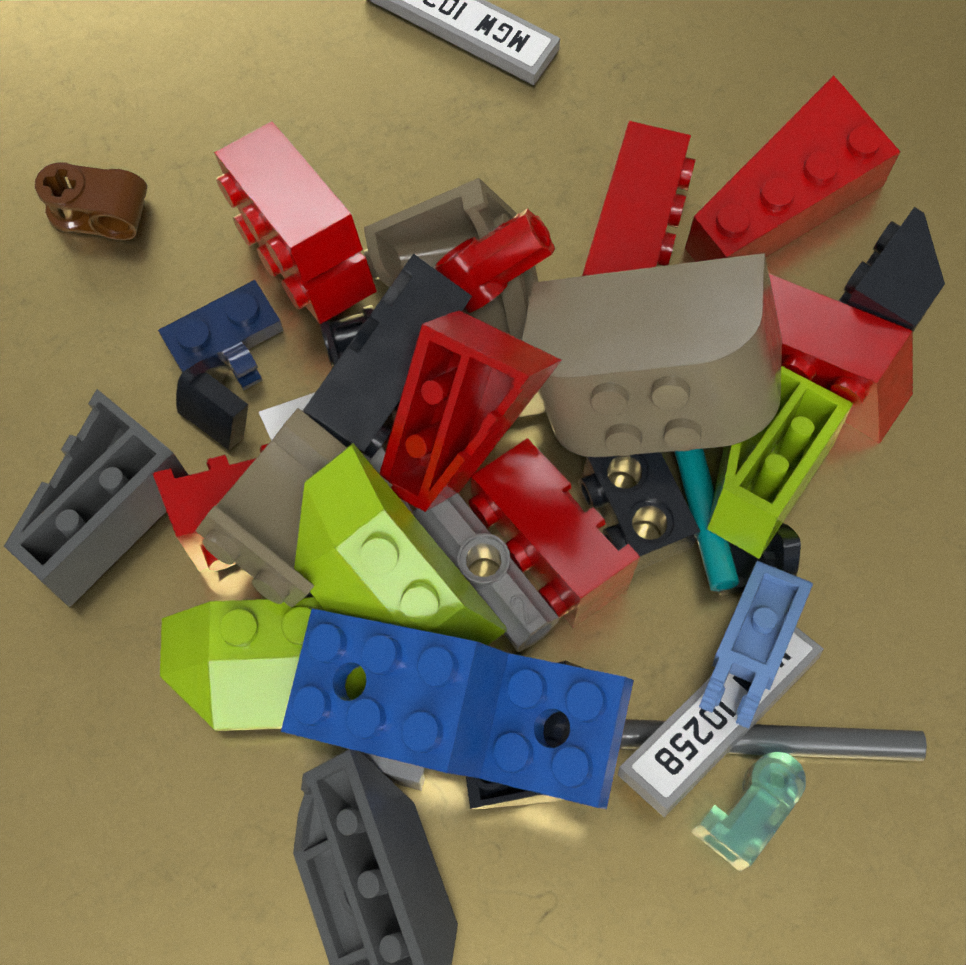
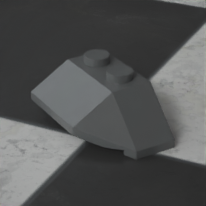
(370, 869)

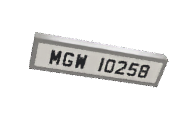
(483, 31)
(696, 739)

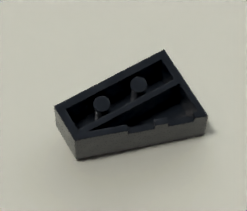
(376, 363)

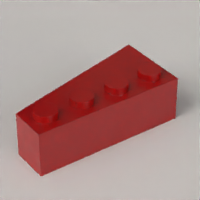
(797, 180)
(642, 201)

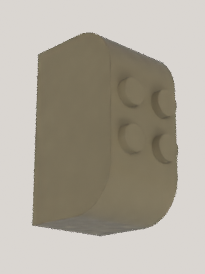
(659, 356)

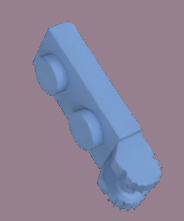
(757, 637)

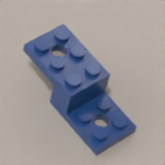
(458, 707)

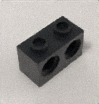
(652, 499)

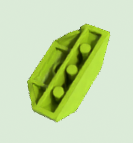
(377, 558)
(239, 660)

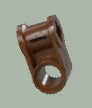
(96, 204)

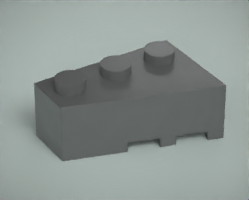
(94, 502)

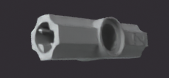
(506, 591)

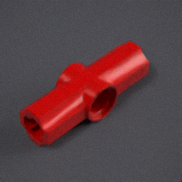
(489, 263)

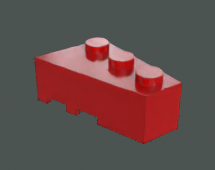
(457, 405)
(551, 533)

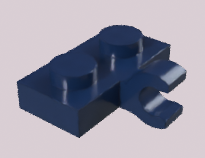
(225, 331)

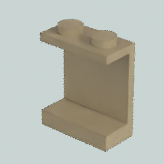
(262, 511)

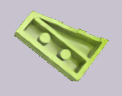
(770, 471)

